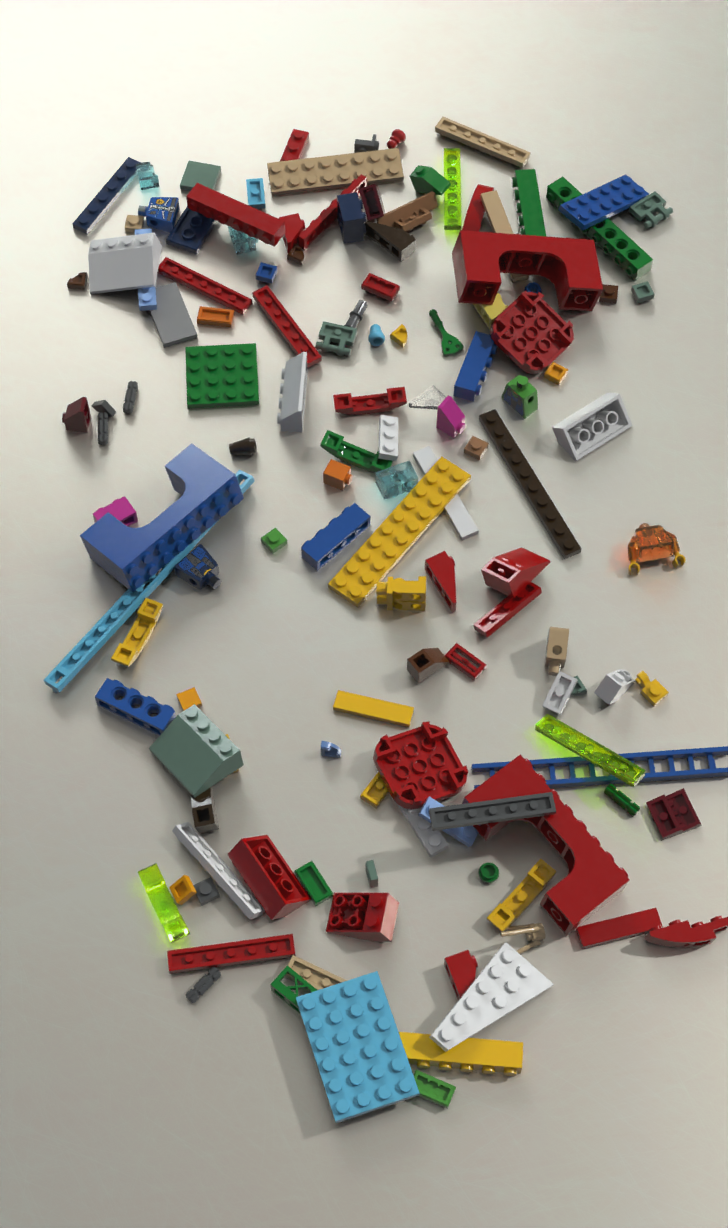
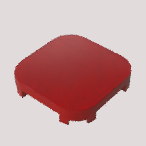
(531, 333)
(419, 766)

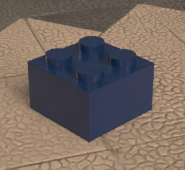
(351, 218)

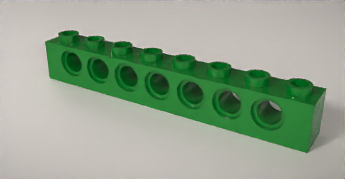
(605, 234)

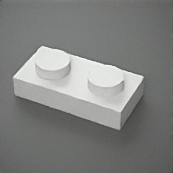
(560, 693)

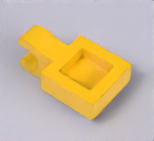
(651, 691)

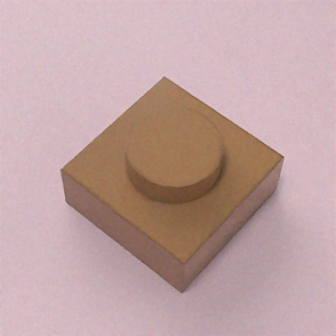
(476, 447)

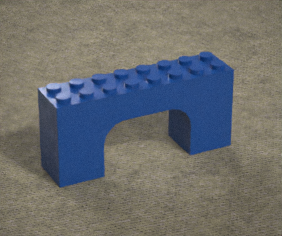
(140, 552)

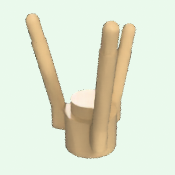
(532, 931)

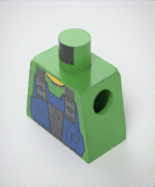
(521, 396)

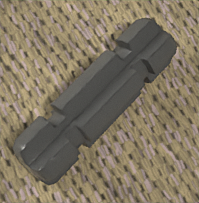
(130, 397)
(102, 428)
(203, 984)

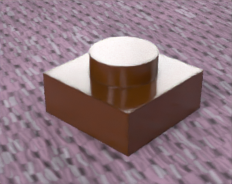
(609, 294)

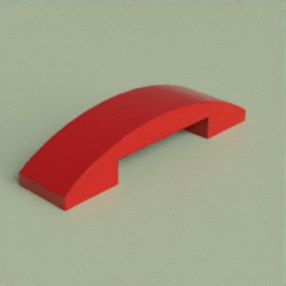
(476, 210)
(370, 403)

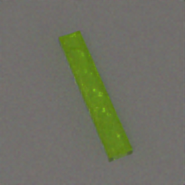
(452, 195)
(590, 750)

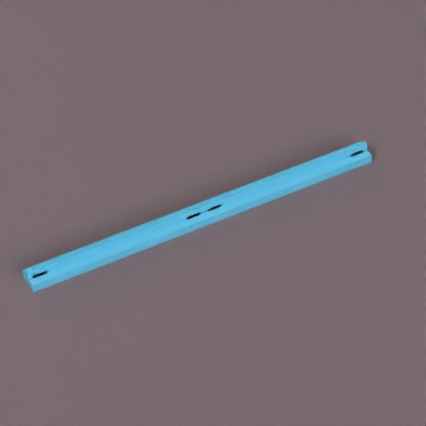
(118, 614)

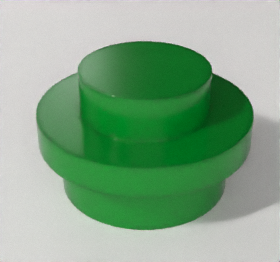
(488, 872)

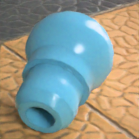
(376, 336)

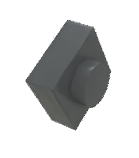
(206, 891)

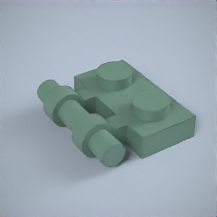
(647, 206)
(338, 334)

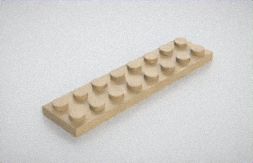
(334, 171)

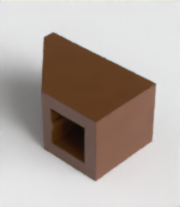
(426, 663)

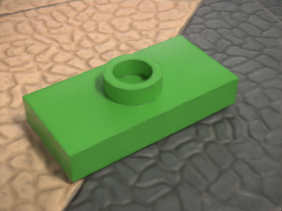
(434, 1089)

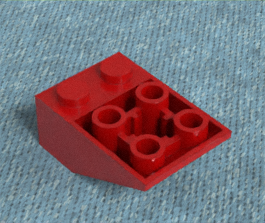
(513, 571)
(363, 916)

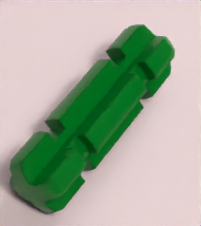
(622, 800)

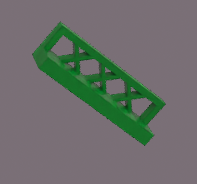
(285, 993)

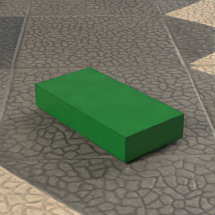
(313, 883)

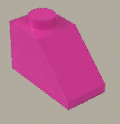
(450, 418)

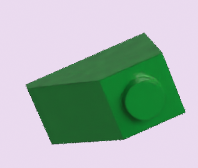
(428, 179)

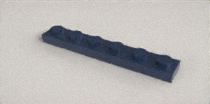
(106, 196)

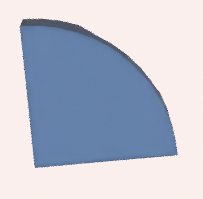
(330, 750)

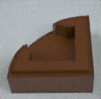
(296, 255)
(78, 281)

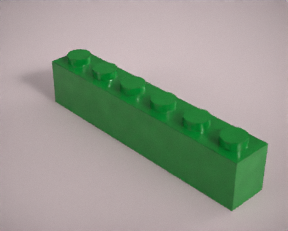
(528, 203)

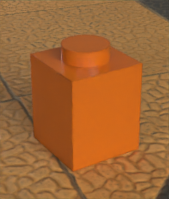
(337, 475)

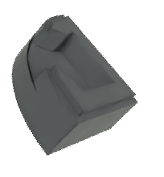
(104, 406)

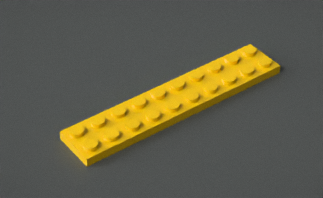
(399, 532)

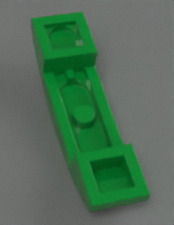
(353, 454)

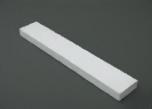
(455, 508)

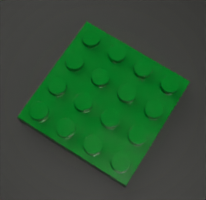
(221, 376)

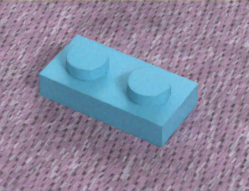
(255, 193)

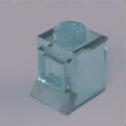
(147, 176)

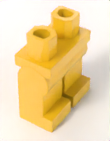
(402, 594)

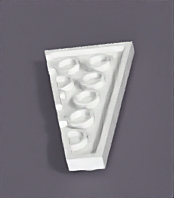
(495, 992)

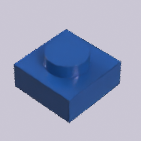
(266, 272)

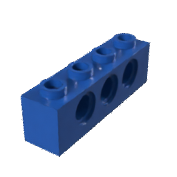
(124, 708)

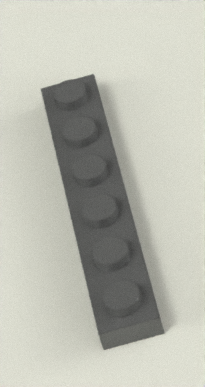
(492, 811)

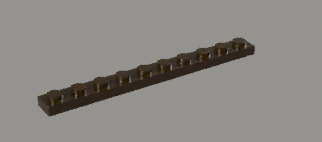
(530, 484)

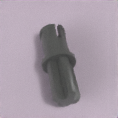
(356, 314)

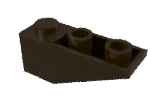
(204, 812)

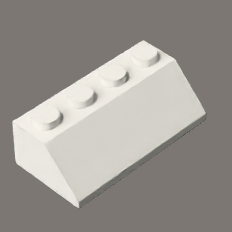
(294, 394)
(592, 425)

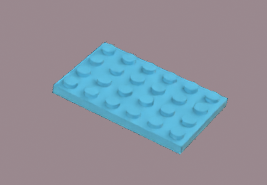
(357, 1047)

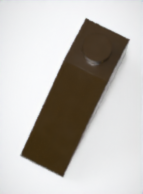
(392, 239)

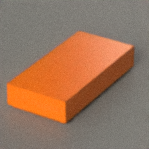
(215, 316)

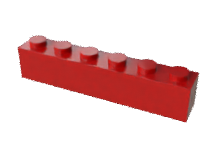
(235, 214)

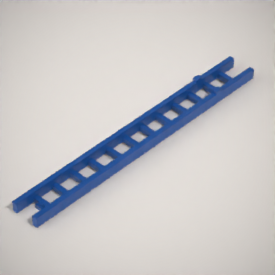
(639, 756)

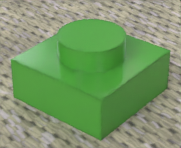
(274, 540)

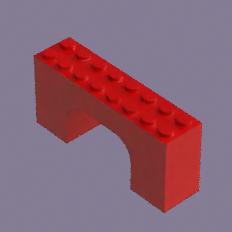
(564, 261)
(592, 873)

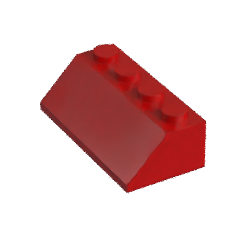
(268, 876)

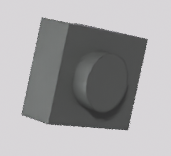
(366, 145)

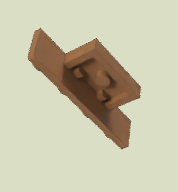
(411, 213)

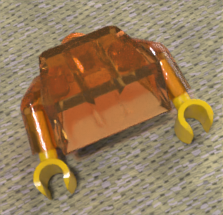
(653, 544)

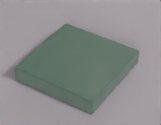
(200, 173)

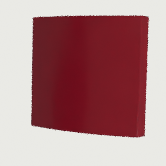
(673, 814)

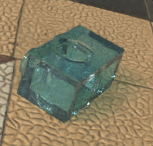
(402, 472)

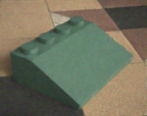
(196, 751)

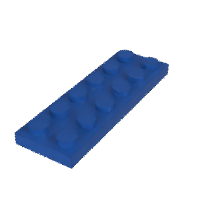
(603, 202)

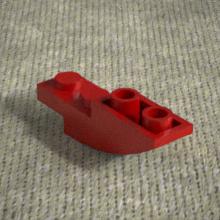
(681, 935)

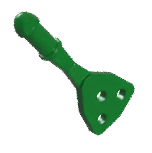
(446, 337)

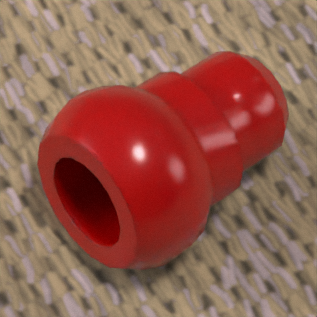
(397, 137)

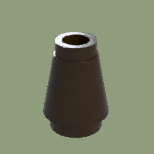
(243, 447)

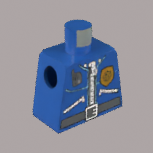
(161, 213)

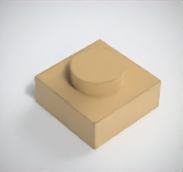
(133, 223)

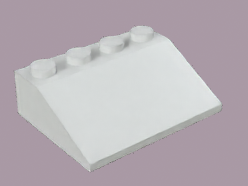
(123, 263)

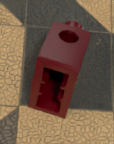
(372, 202)

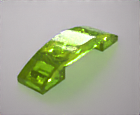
(163, 903)

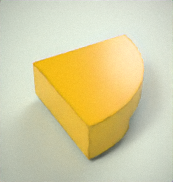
(399, 335)

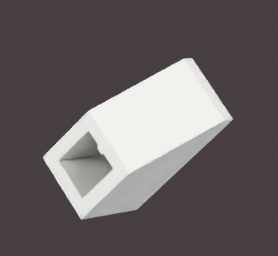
(614, 686)

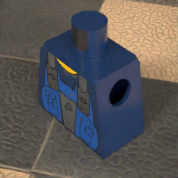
(198, 569)

